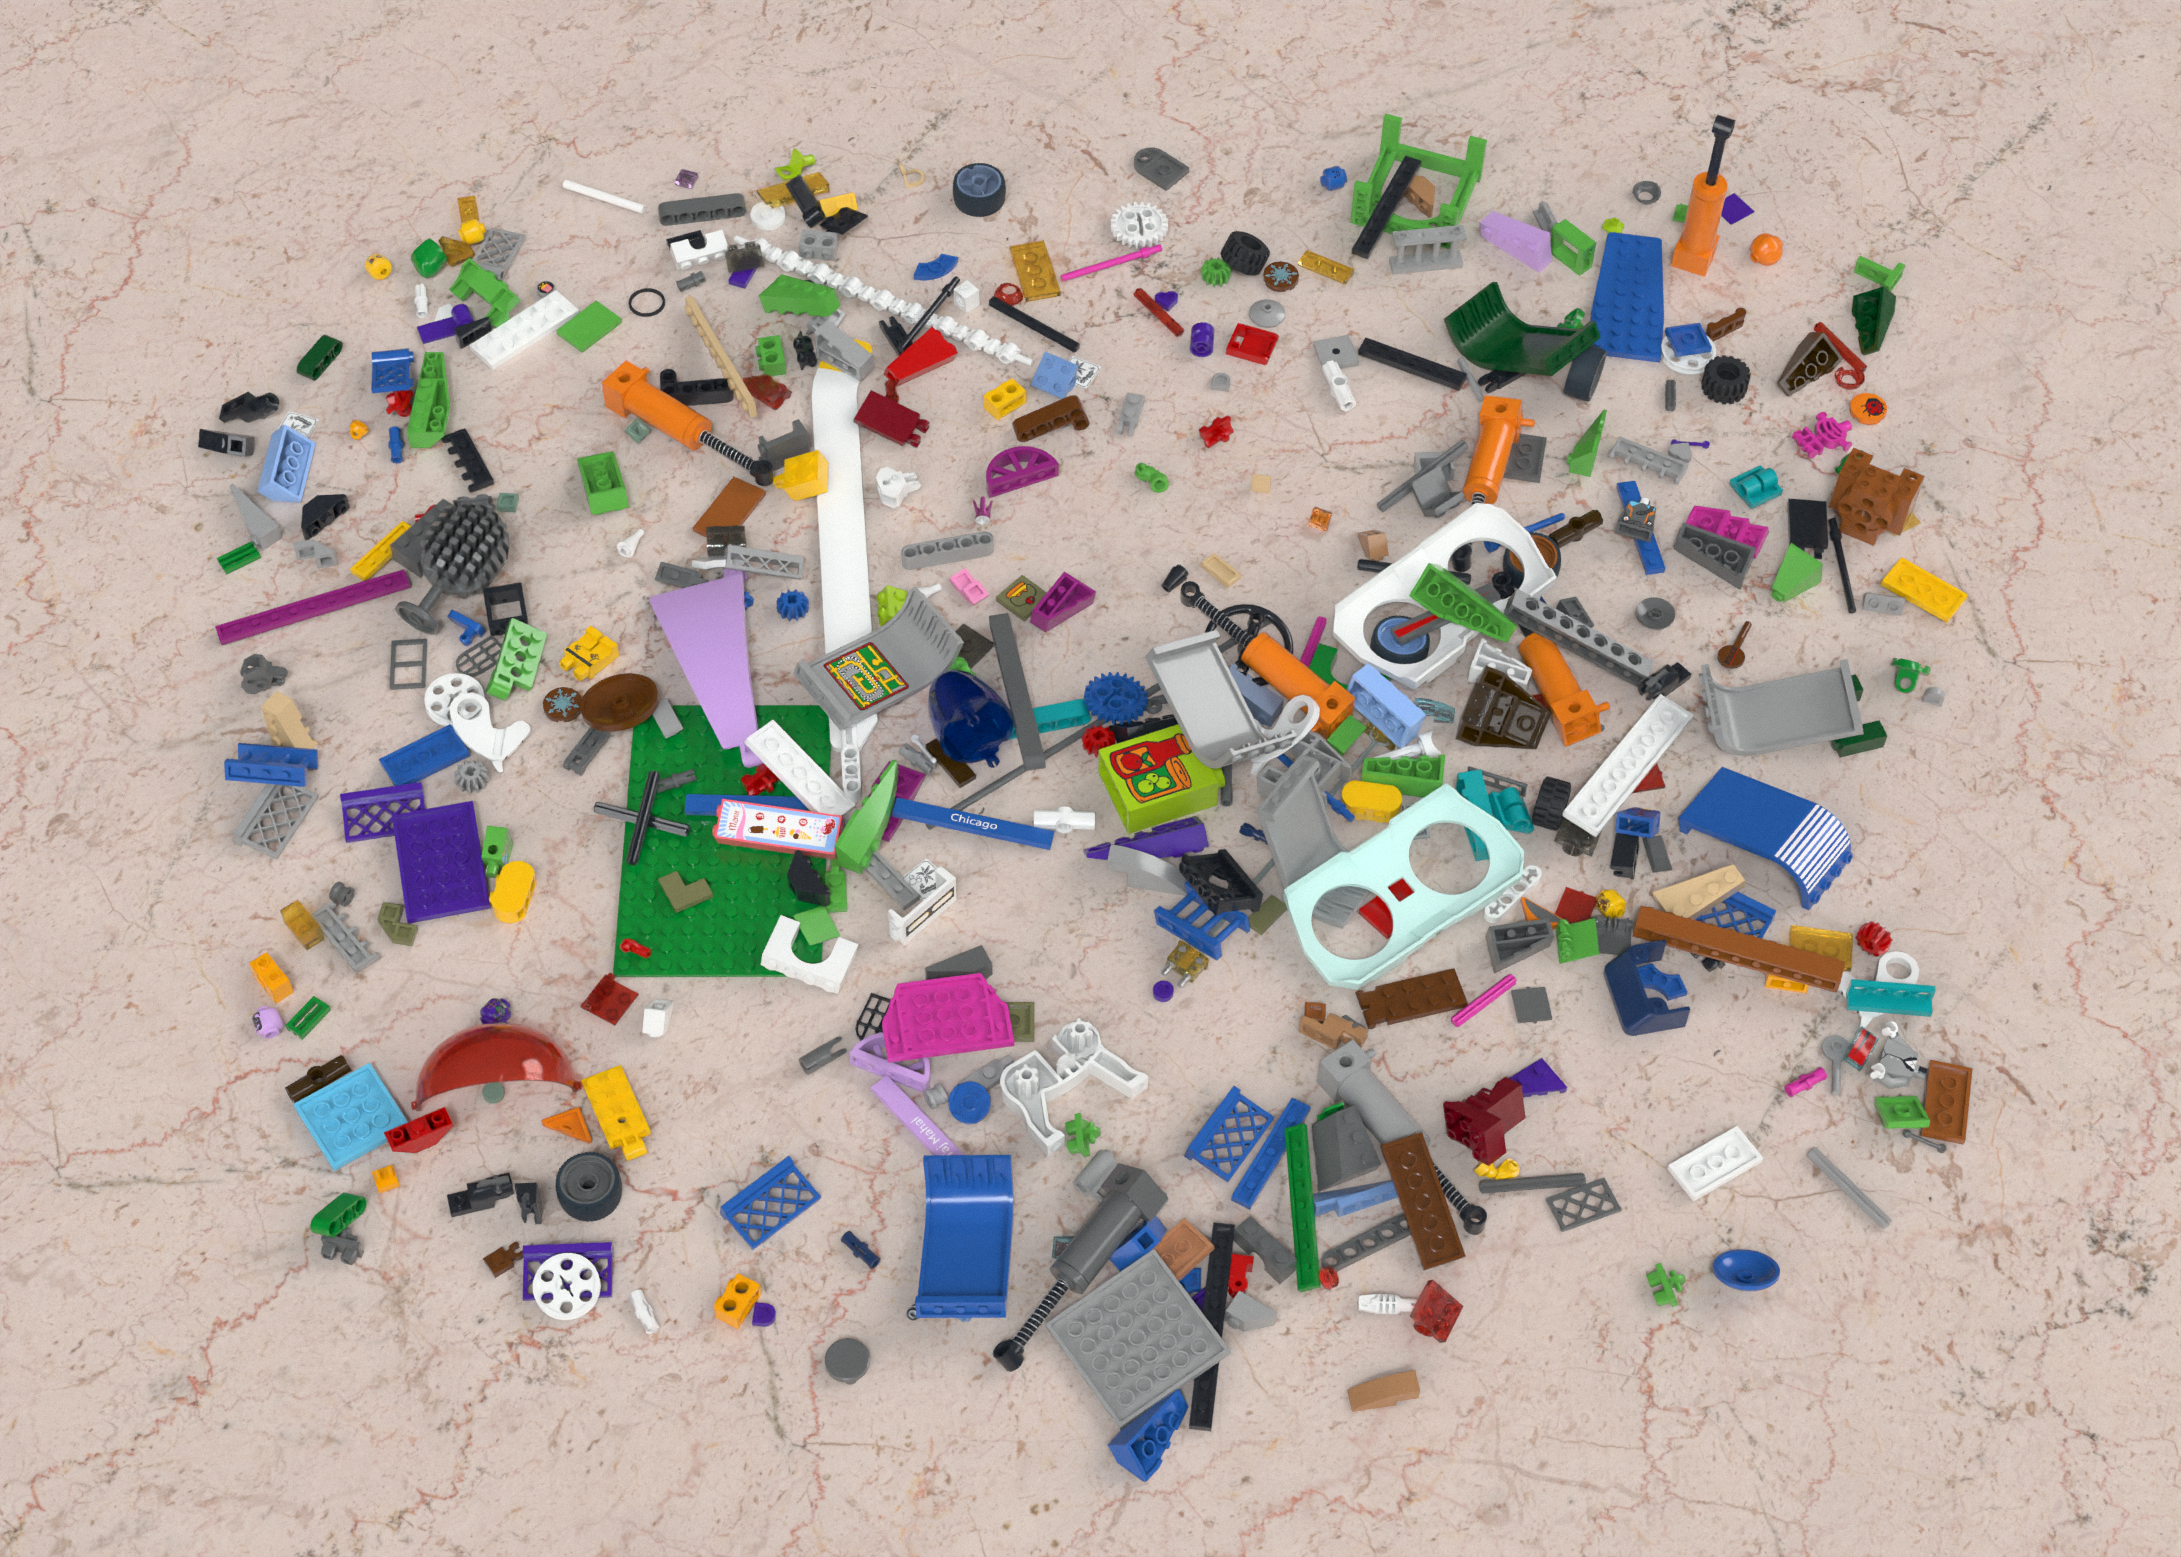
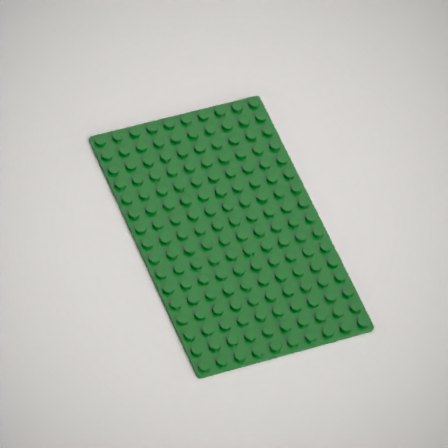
(747, 884)

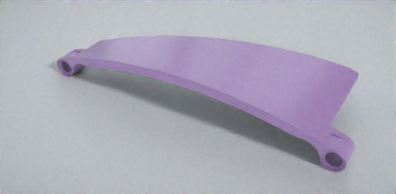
(710, 643)

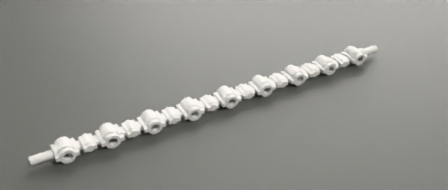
(883, 300)

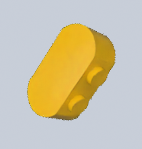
(1372, 800)
(513, 892)

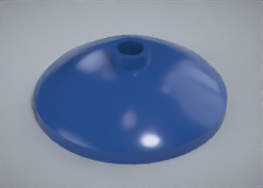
(1746, 1270)

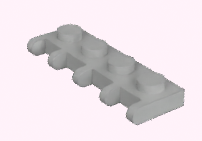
(1649, 459)
(343, 939)

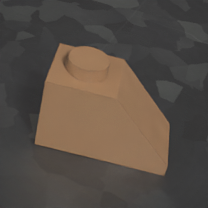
(1374, 544)

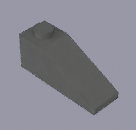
(965, 963)

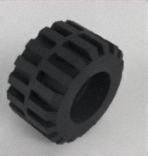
(1245, 253)
(1725, 379)
(1551, 803)

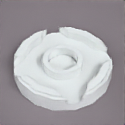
(766, 218)

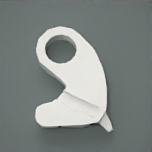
(1286, 724)
(1882, 975)

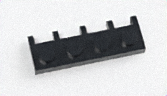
(469, 459)

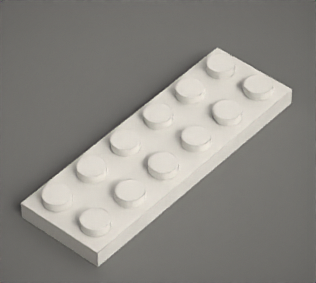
(524, 330)
(798, 771)

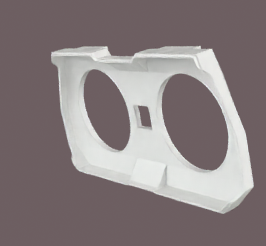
(1397, 581)

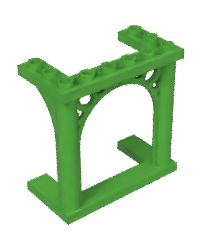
(1369, 193)

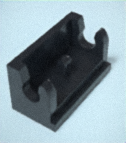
(1625, 855)
(529, 1201)

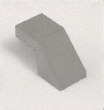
(308, 549)

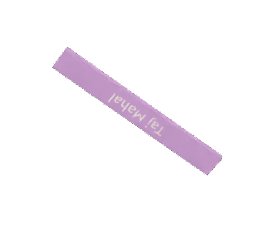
(913, 1118)

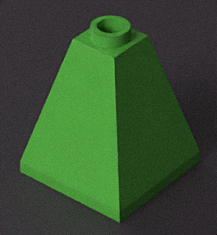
(1796, 574)

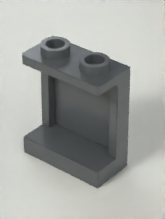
(785, 446)

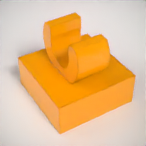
(385, 1179)

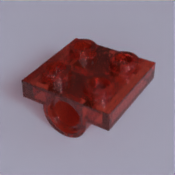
(767, 390)
(1435, 1312)

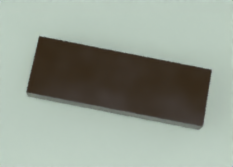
(958, 771)

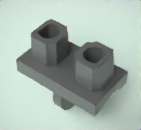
(343, 1243)

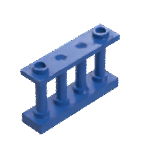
(271, 764)
(1197, 936)

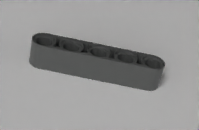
(701, 209)

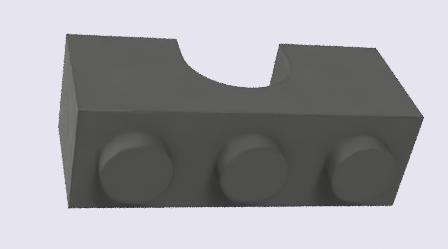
(1254, 1238)

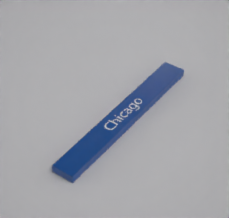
(973, 823)

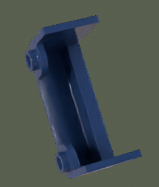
(1634, 1009)

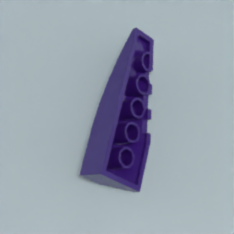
(1164, 840)

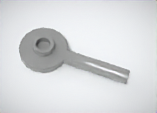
(1834, 1050)

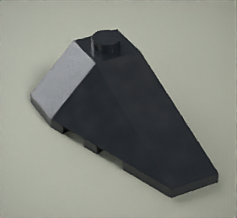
(1137, 729)

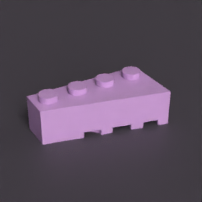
(1518, 239)

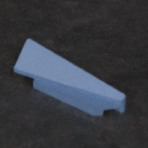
(1353, 1198)

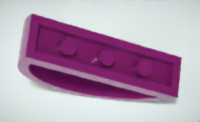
(1046, 468)

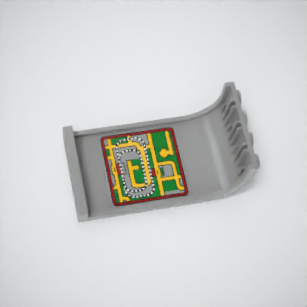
(883, 664)

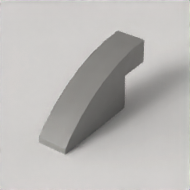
(1146, 871)

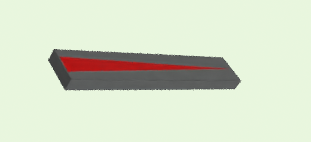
(1429, 622)

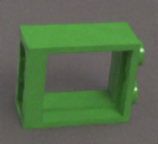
(1584, 244)

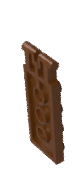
(1412, 998)

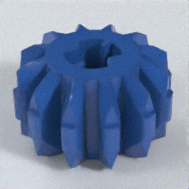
(792, 605)

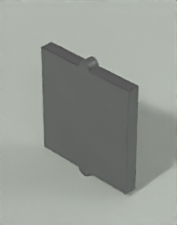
(1531, 1005)

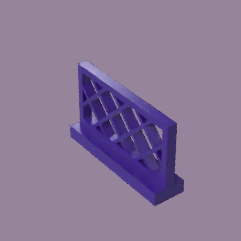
(377, 797)
(591, 1251)

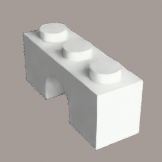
(686, 256)

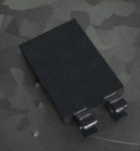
(1808, 525)

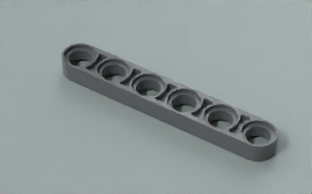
(1362, 1251)

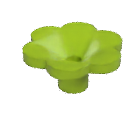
(1613, 225)

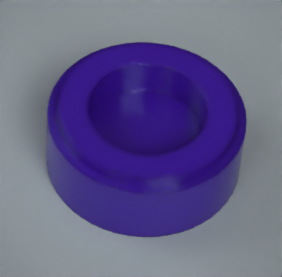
(1163, 991)

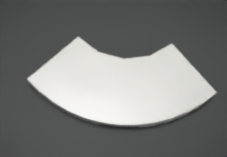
(713, 562)

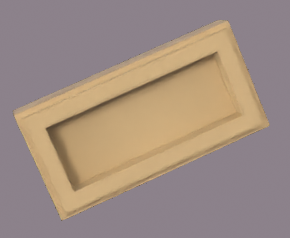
(1220, 570)

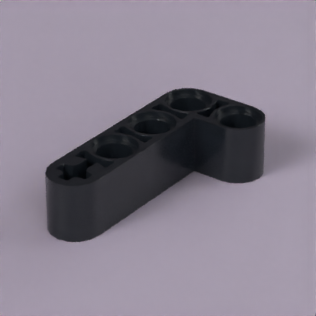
(695, 392)

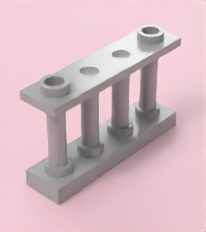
(1427, 261)

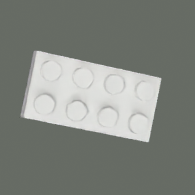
(1715, 1163)

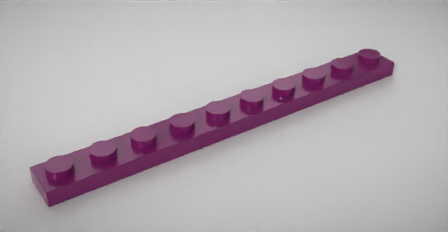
(312, 607)

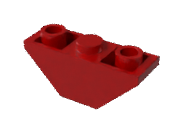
(419, 1133)

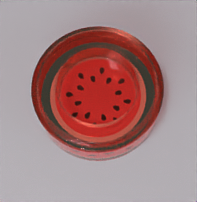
(1328, 1278)

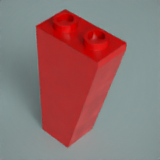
(921, 357)

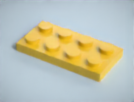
(1924, 590)

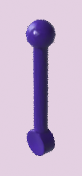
(1705, 444)

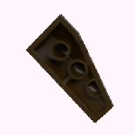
(1809, 362)

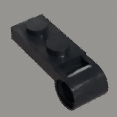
(806, 201)

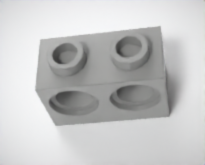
(818, 245)

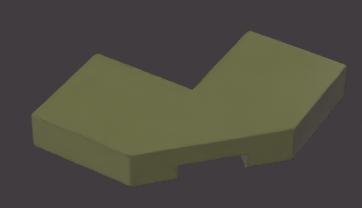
(397, 932)

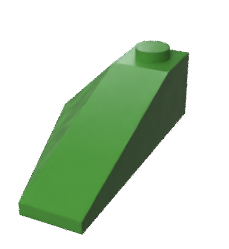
(1585, 451)

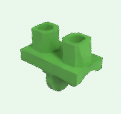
(1085, 1134)
(1665, 1295)

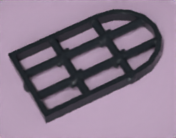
(873, 1011)

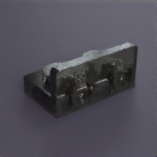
(743, 257)

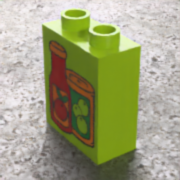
(1157, 779)

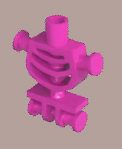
(1830, 436)

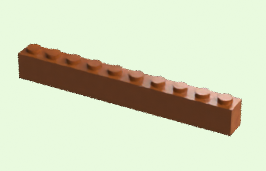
(1739, 949)

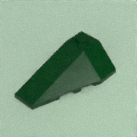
(1873, 315)

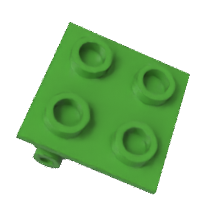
(1576, 940)

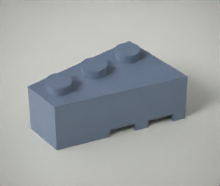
(1261, 701)

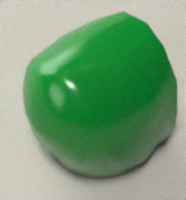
(428, 258)

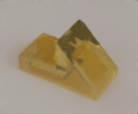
(456, 251)

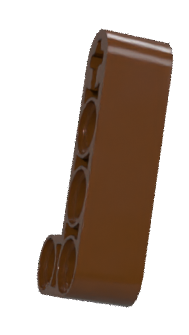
(1050, 418)

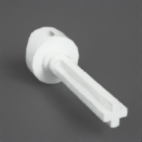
(1424, 747)

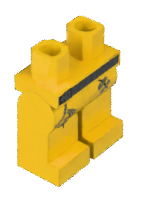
(589, 654)

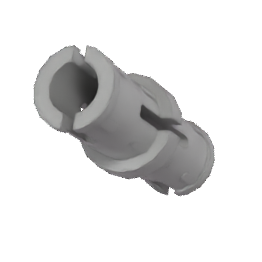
(917, 759)

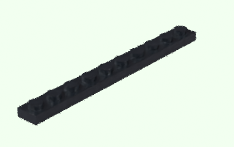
(1214, 1310)

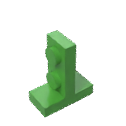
(1879, 273)

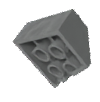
(1342, 1149)

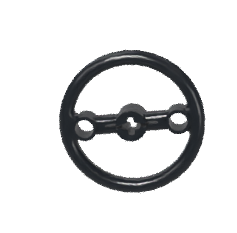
(1255, 613)

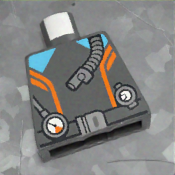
(1637, 520)

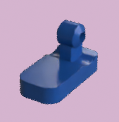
(470, 626)

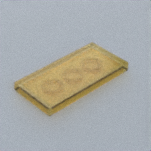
(1034, 271)

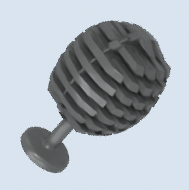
(457, 557)

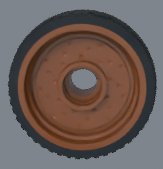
(1548, 550)

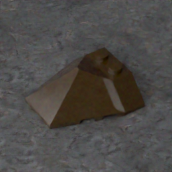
(1501, 714)

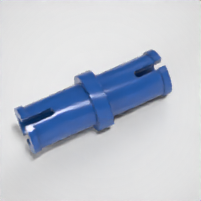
(395, 444)

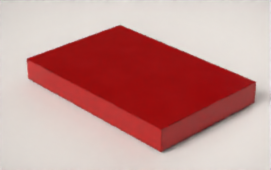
(1377, 912)

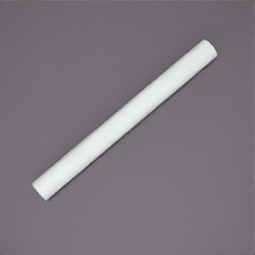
(591, 192)

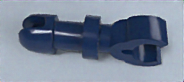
(1248, 830)

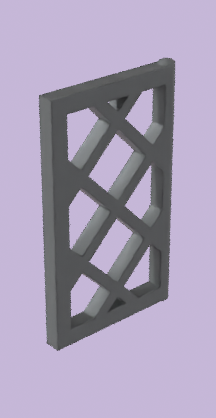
(1587, 1188)

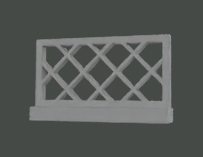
(258, 812)

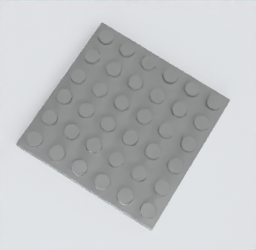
(1137, 1339)

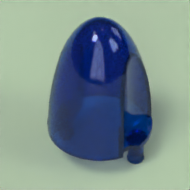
(968, 717)

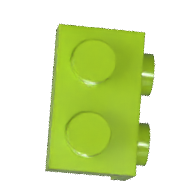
(889, 603)

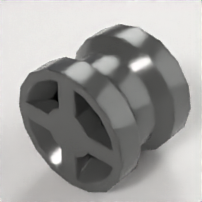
(342, 894)

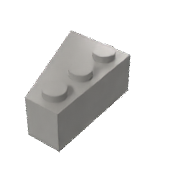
(842, 351)

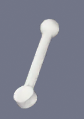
(915, 739)

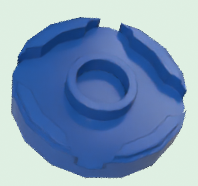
(969, 1102)

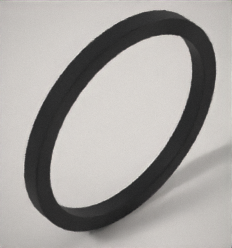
(647, 314)

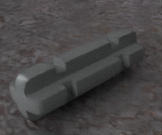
(1670, 395)

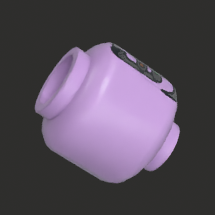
(267, 1022)

